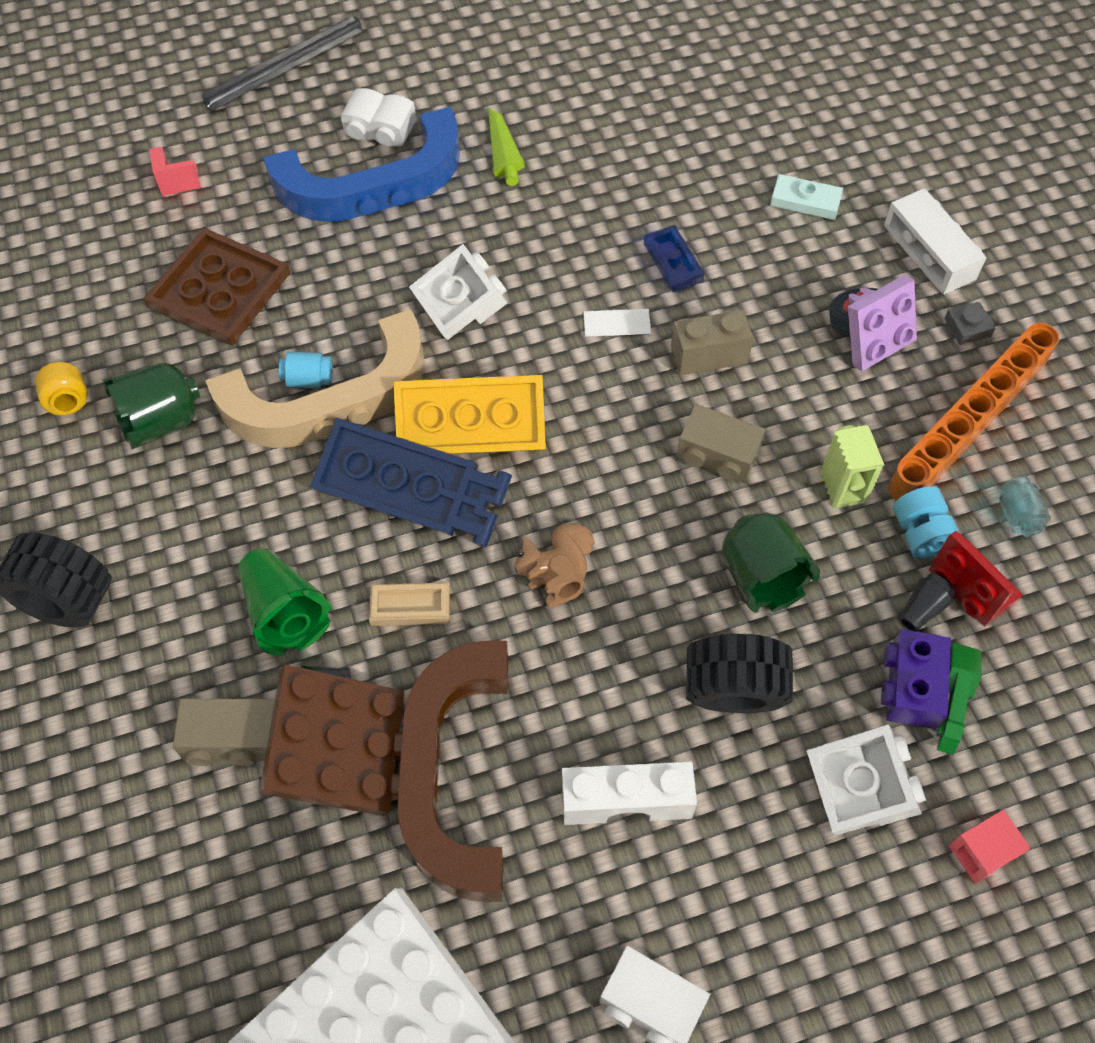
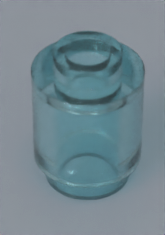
(1023, 506)

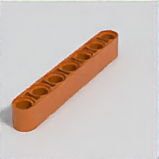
(974, 410)

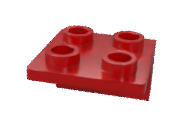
(976, 581)

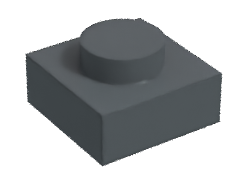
(969, 323)

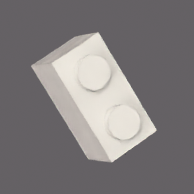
(652, 999)

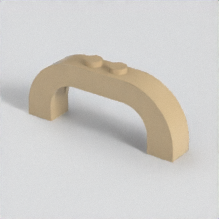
(314, 414)

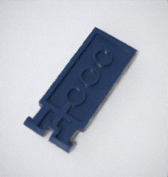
(409, 481)

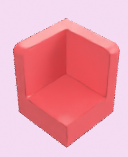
(173, 177)
(989, 846)

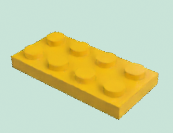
(472, 413)

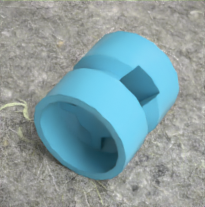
(925, 519)

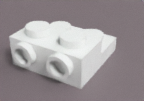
(459, 291)
(866, 780)

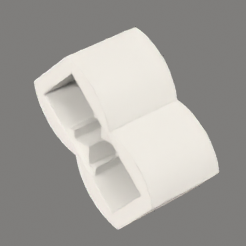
(378, 117)

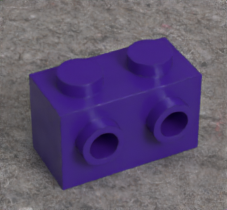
(917, 679)

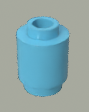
(306, 370)

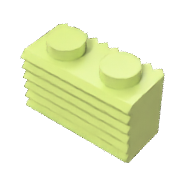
(851, 466)

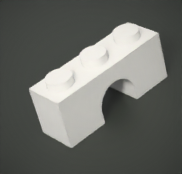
(656, 789)

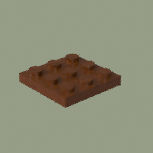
(217, 286)
(332, 741)

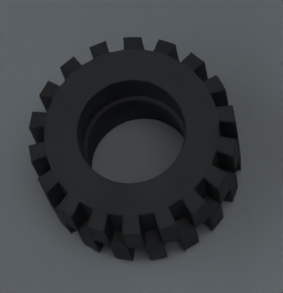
(53, 580)
(739, 673)

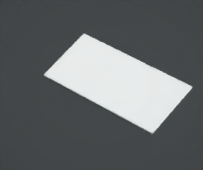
(617, 322)

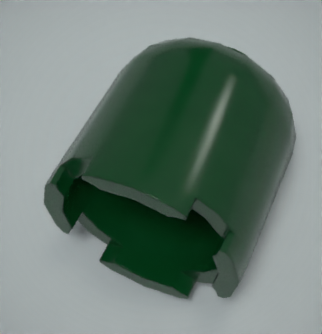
(152, 402)
(768, 561)

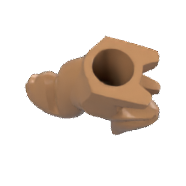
(559, 569)

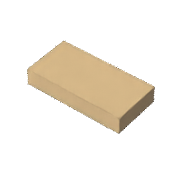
(409, 604)

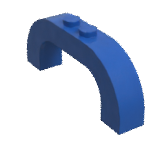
(372, 188)

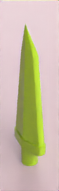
(505, 153)

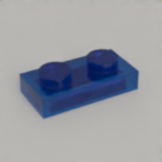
(673, 258)

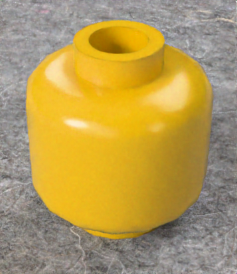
(61, 388)

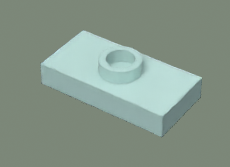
(806, 196)

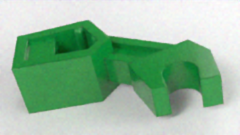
(963, 682)

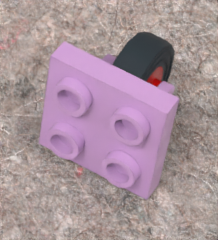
(876, 320)

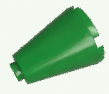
(281, 604)

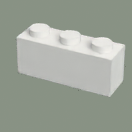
(934, 241)

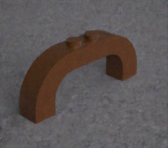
(458, 673)

